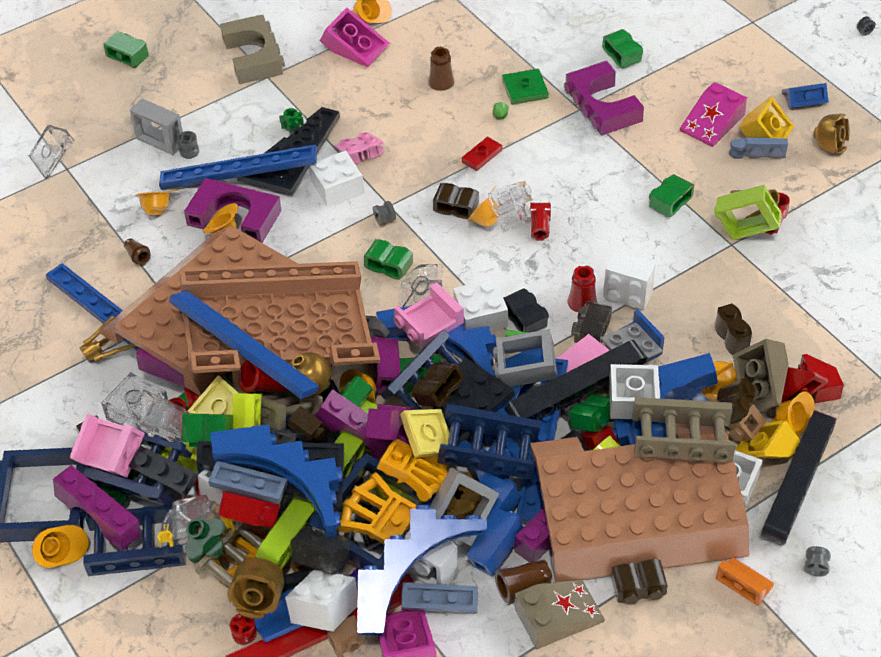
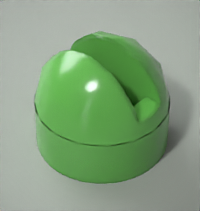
(500, 110)

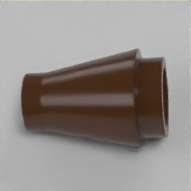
(138, 252)

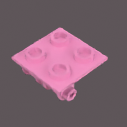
(364, 143)

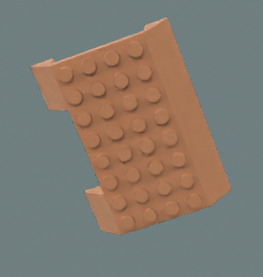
(284, 309)
(159, 326)
(632, 509)

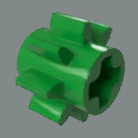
(291, 119)

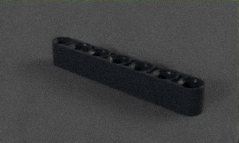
(575, 383)
(798, 478)

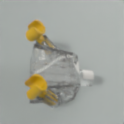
(183, 511)

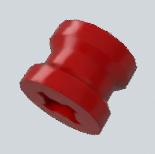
(240, 623)

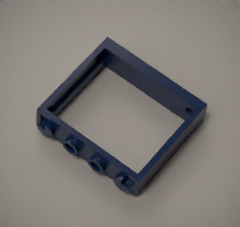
(33, 458)
(358, 470)

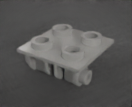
(632, 332)

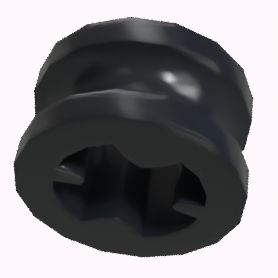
(866, 25)

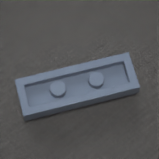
(248, 482)
(439, 598)

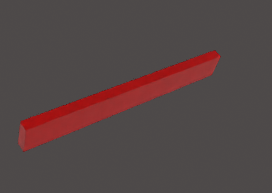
(304, 636)

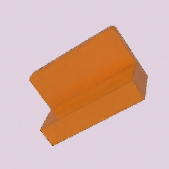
(744, 580)

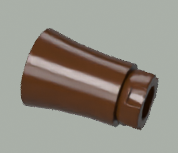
(441, 73)
(520, 578)

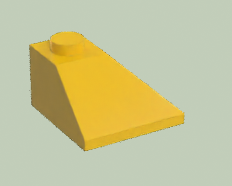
(767, 121)
(771, 442)

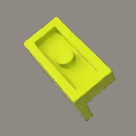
(246, 410)

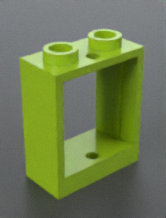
(767, 221)

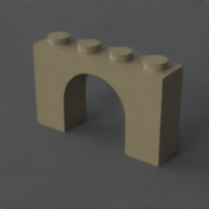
(253, 31)

